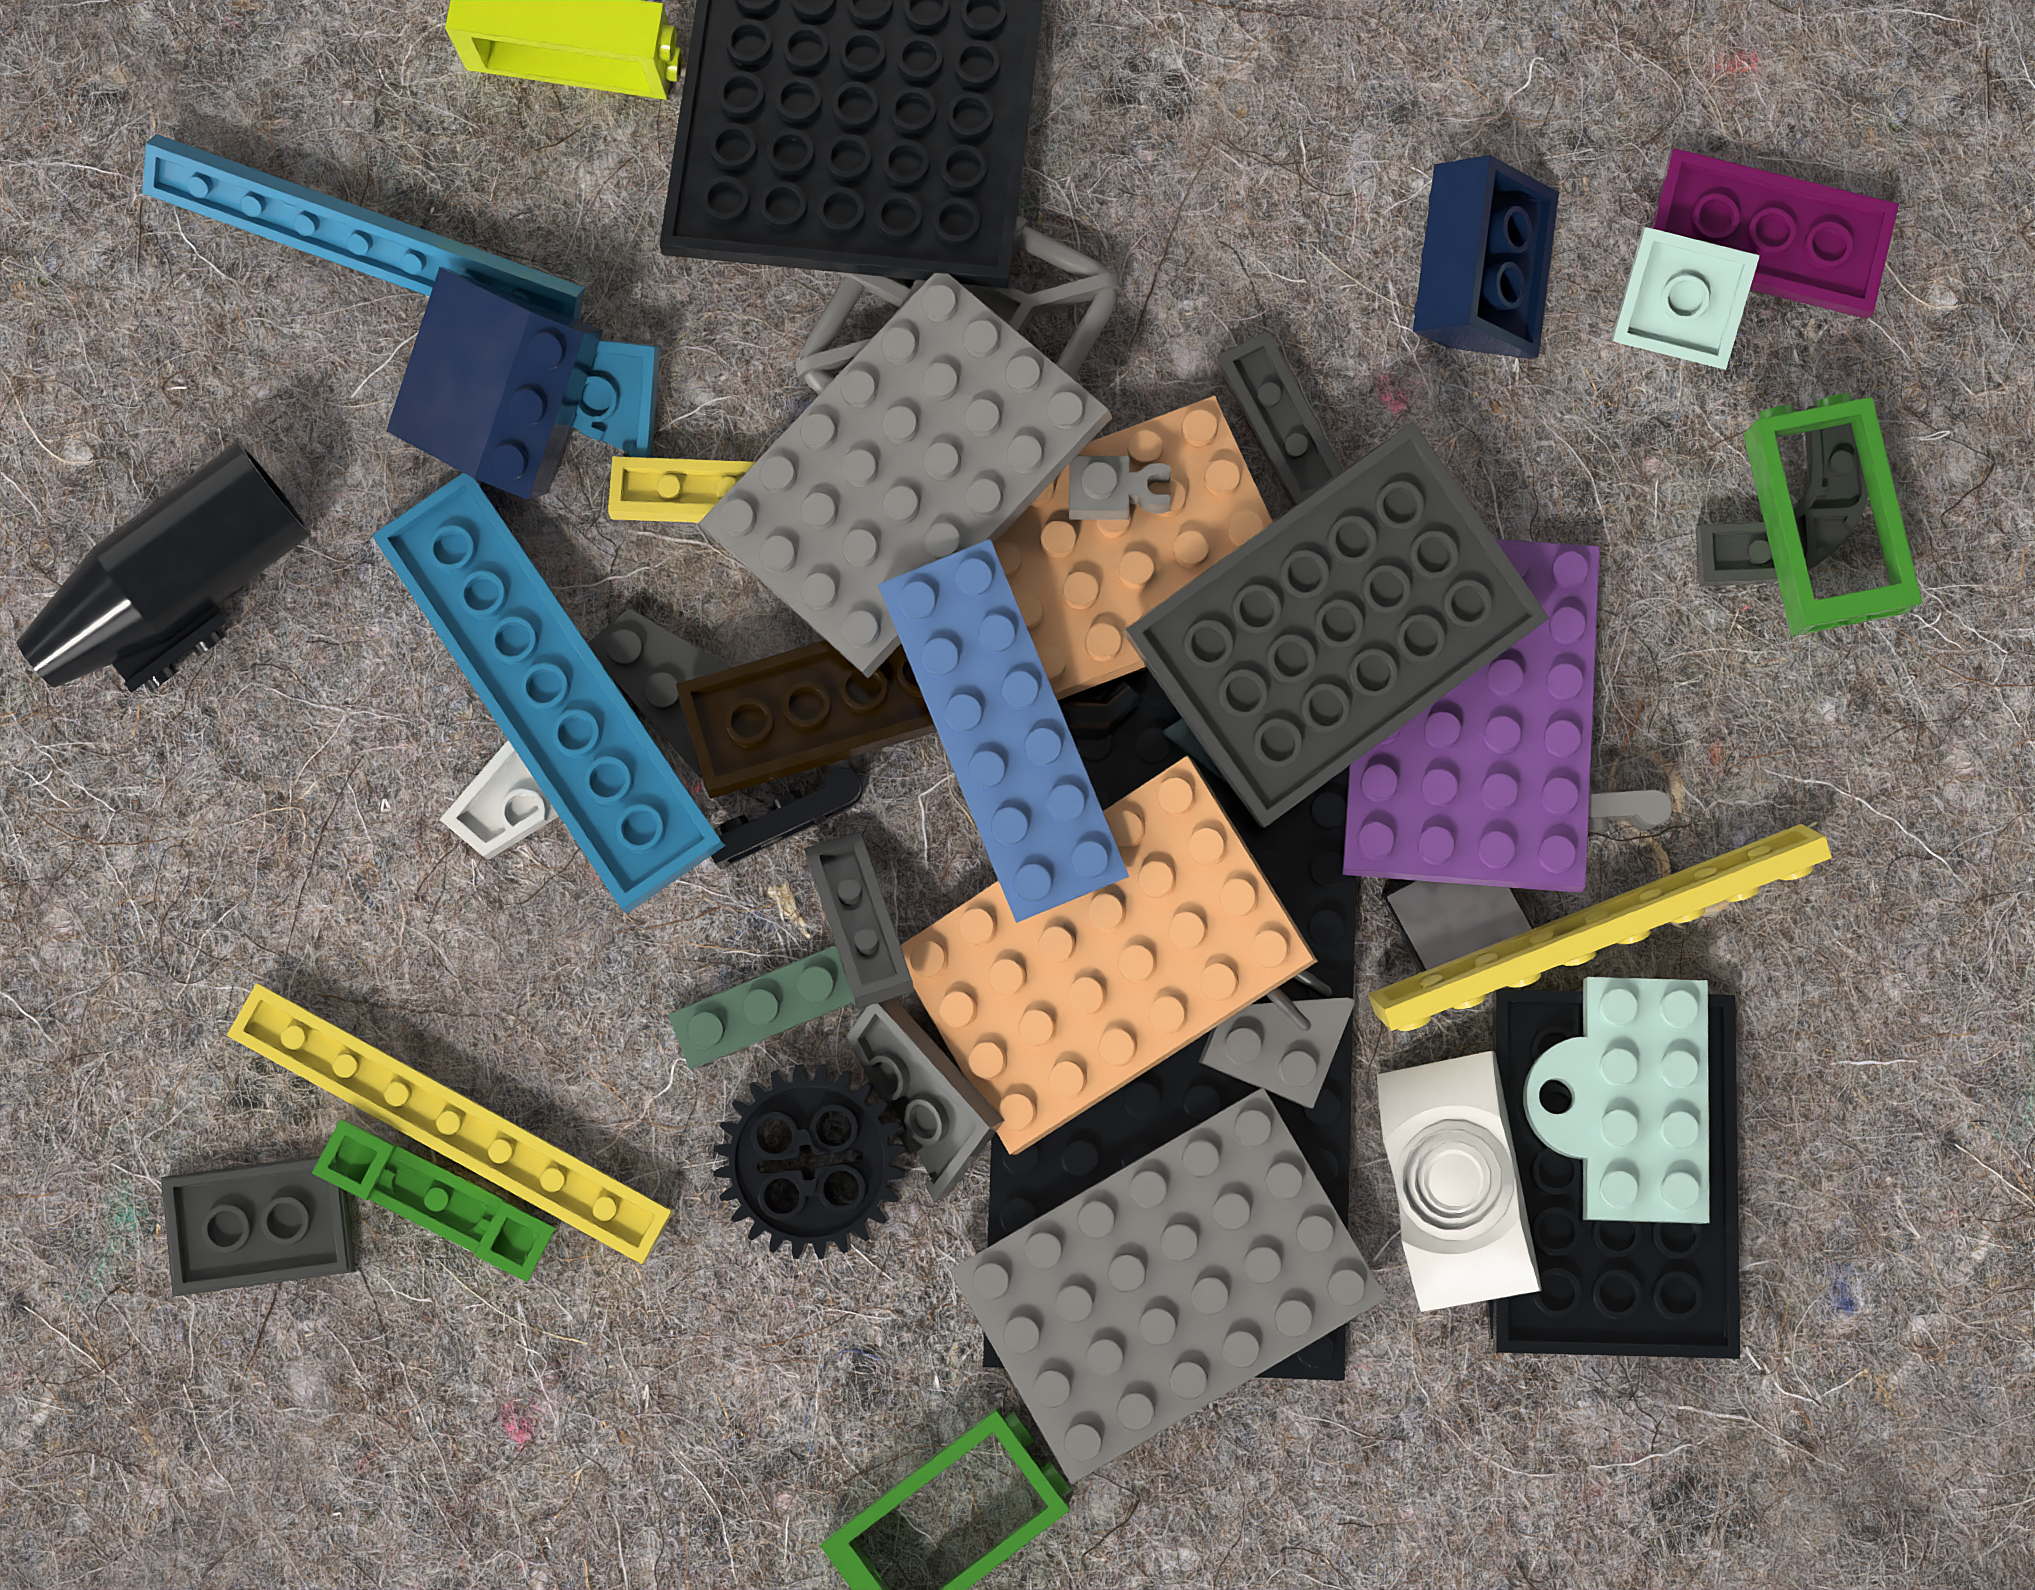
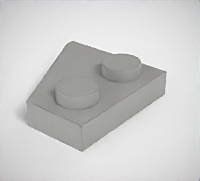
(1274, 1053)

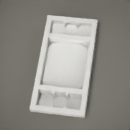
(1457, 1182)

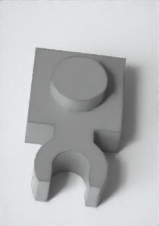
(1104, 488)

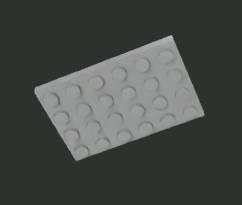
(903, 461)
(1167, 1285)

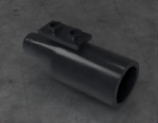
(160, 577)

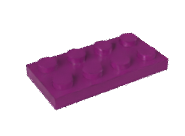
(1809, 237)

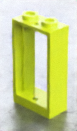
(570, 42)

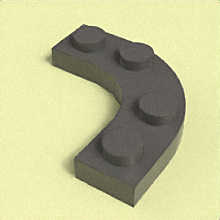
(1824, 516)

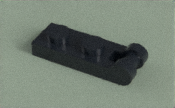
(788, 817)

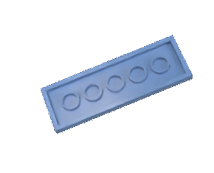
(1003, 730)

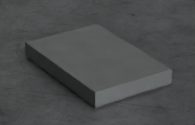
(255, 1226)

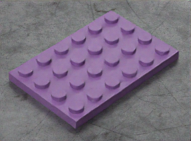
(1500, 766)

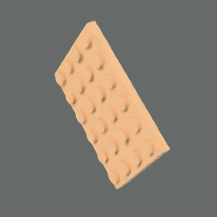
(1096, 577)
(1117, 979)

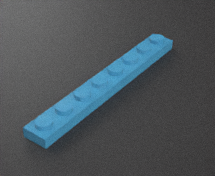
(335, 227)

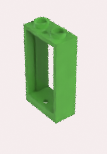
(1802, 611)
(1015, 1438)

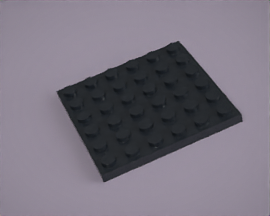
(855, 136)

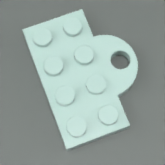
(1634, 1100)

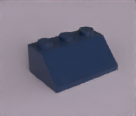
(1485, 258)

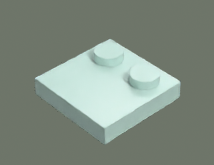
(1684, 297)

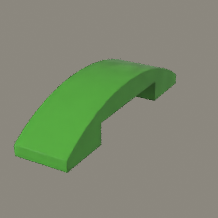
(434, 1198)

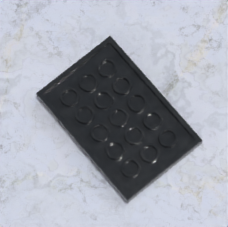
(1616, 1282)

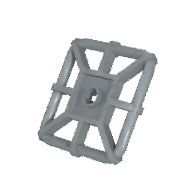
(1009, 304)

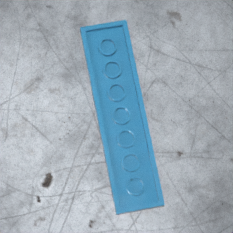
(548, 692)

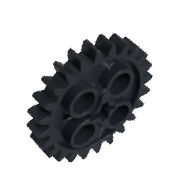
(818, 1214)

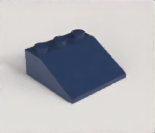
(493, 384)

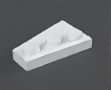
(499, 806)

